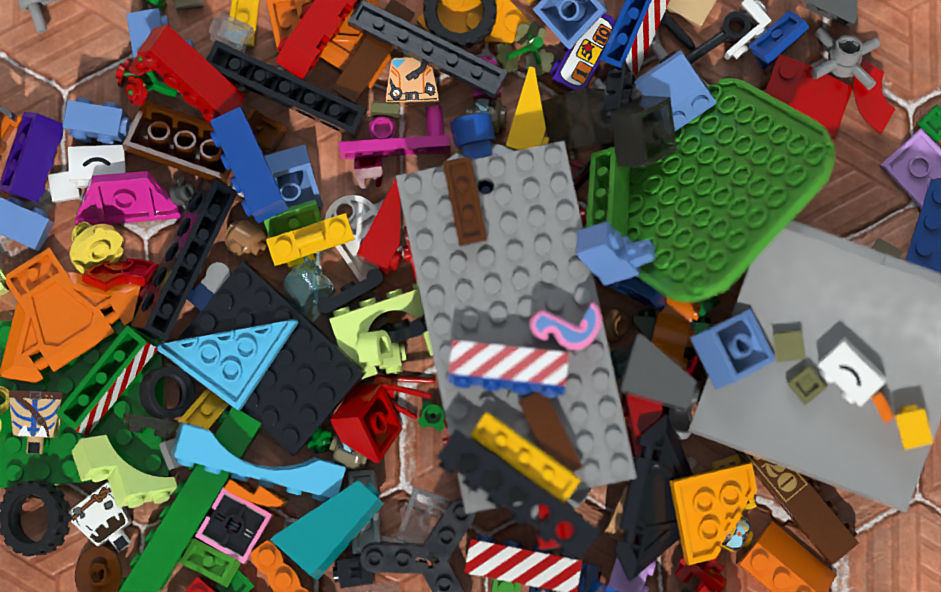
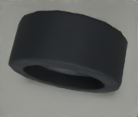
(148, 398)

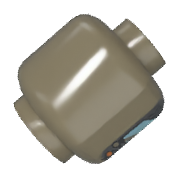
(491, 106)
(346, 456)

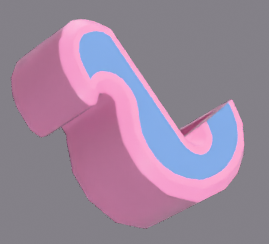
(565, 333)

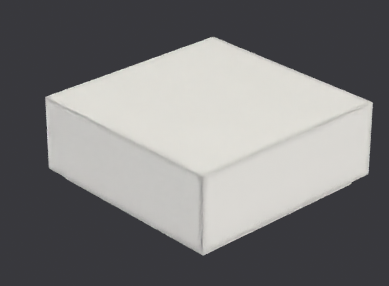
(61, 188)

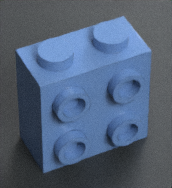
(96, 122)

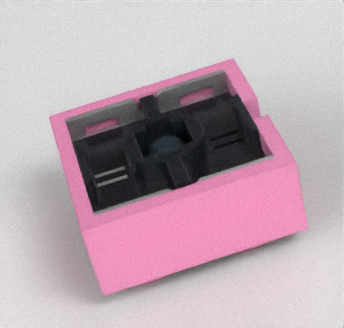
(234, 515)

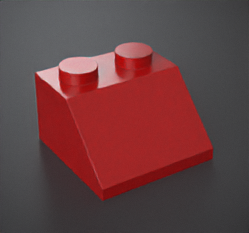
(367, 421)

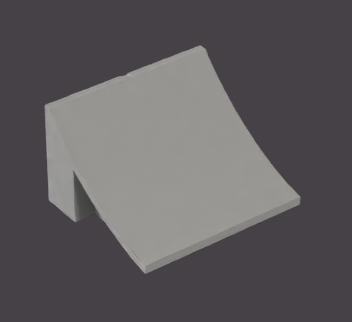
(831, 294)

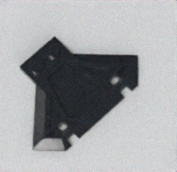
(649, 499)

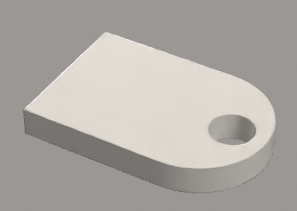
(361, 220)

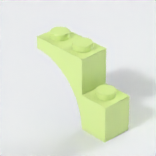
(131, 488)

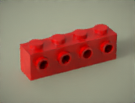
(189, 73)

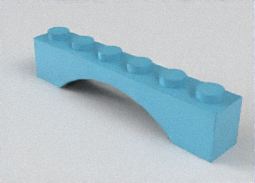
(315, 475)

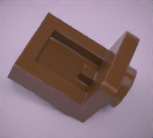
(267, 131)

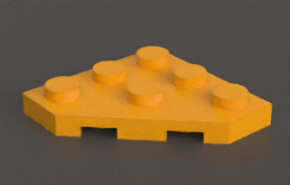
(465, 15)
(710, 508)

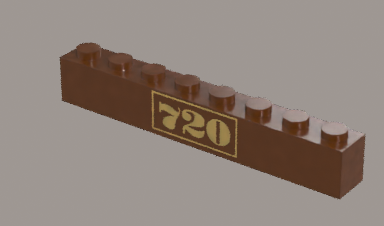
(802, 504)

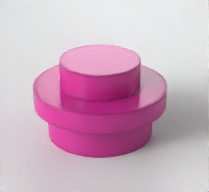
(382, 128)

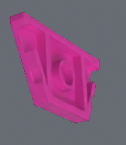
(125, 200)

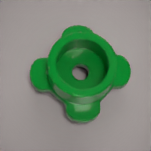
(426, 420)
(320, 441)

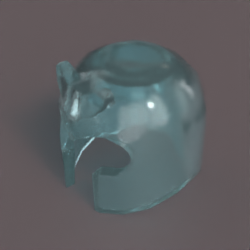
(306, 285)

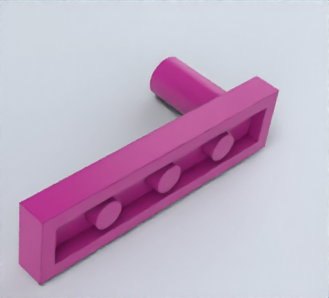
(433, 143)

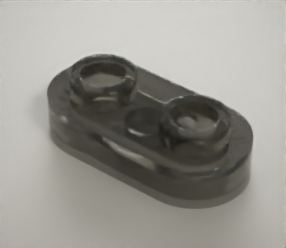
(137, 423)

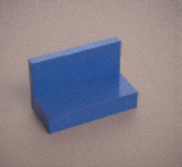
(778, 38)

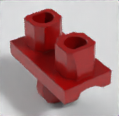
(707, 571)

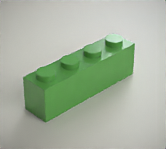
(608, 191)

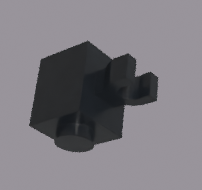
(351, 573)

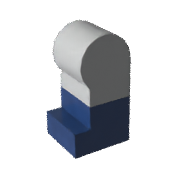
(215, 278)

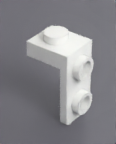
(757, 14)

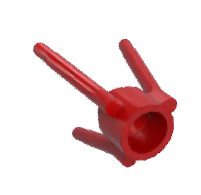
(391, 386)

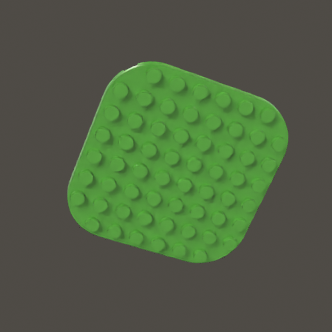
(725, 190)

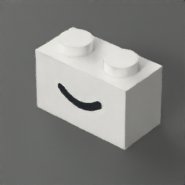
(94, 160)
(851, 372)

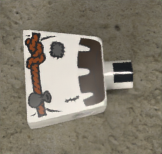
(102, 519)

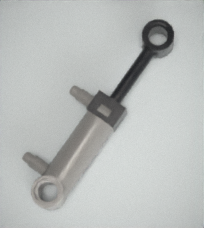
(724, 35)

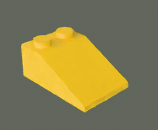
(528, 123)

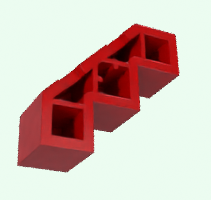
(313, 34)

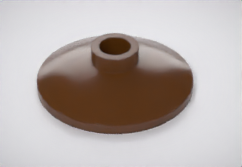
(91, 568)

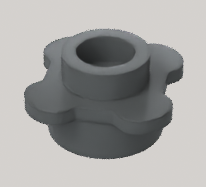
(181, 193)

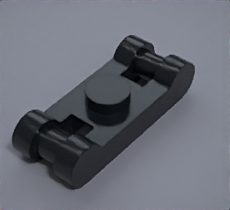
(351, 292)
(405, 329)

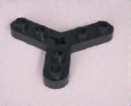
(442, 541)

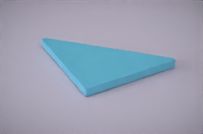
(230, 360)

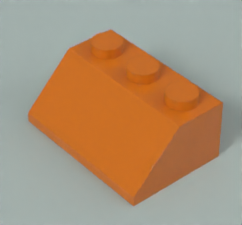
(784, 564)

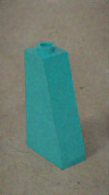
(328, 529)

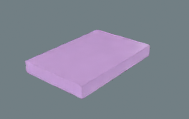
(915, 165)

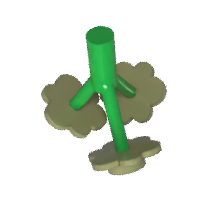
(530, 38)

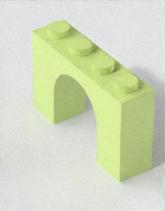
(349, 323)

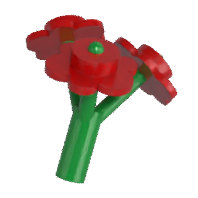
(135, 90)

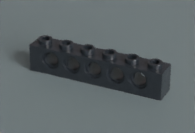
(287, 90)
(184, 259)
(583, 531)

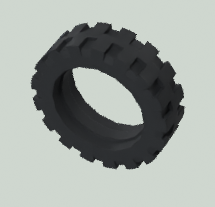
(464, 39)
(57, 515)

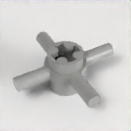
(845, 57)

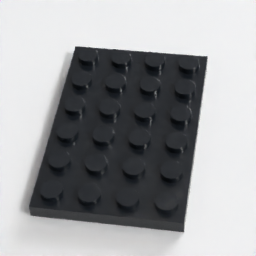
(307, 374)

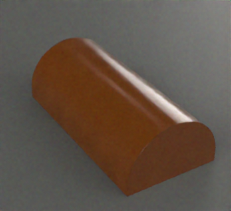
(176, 142)

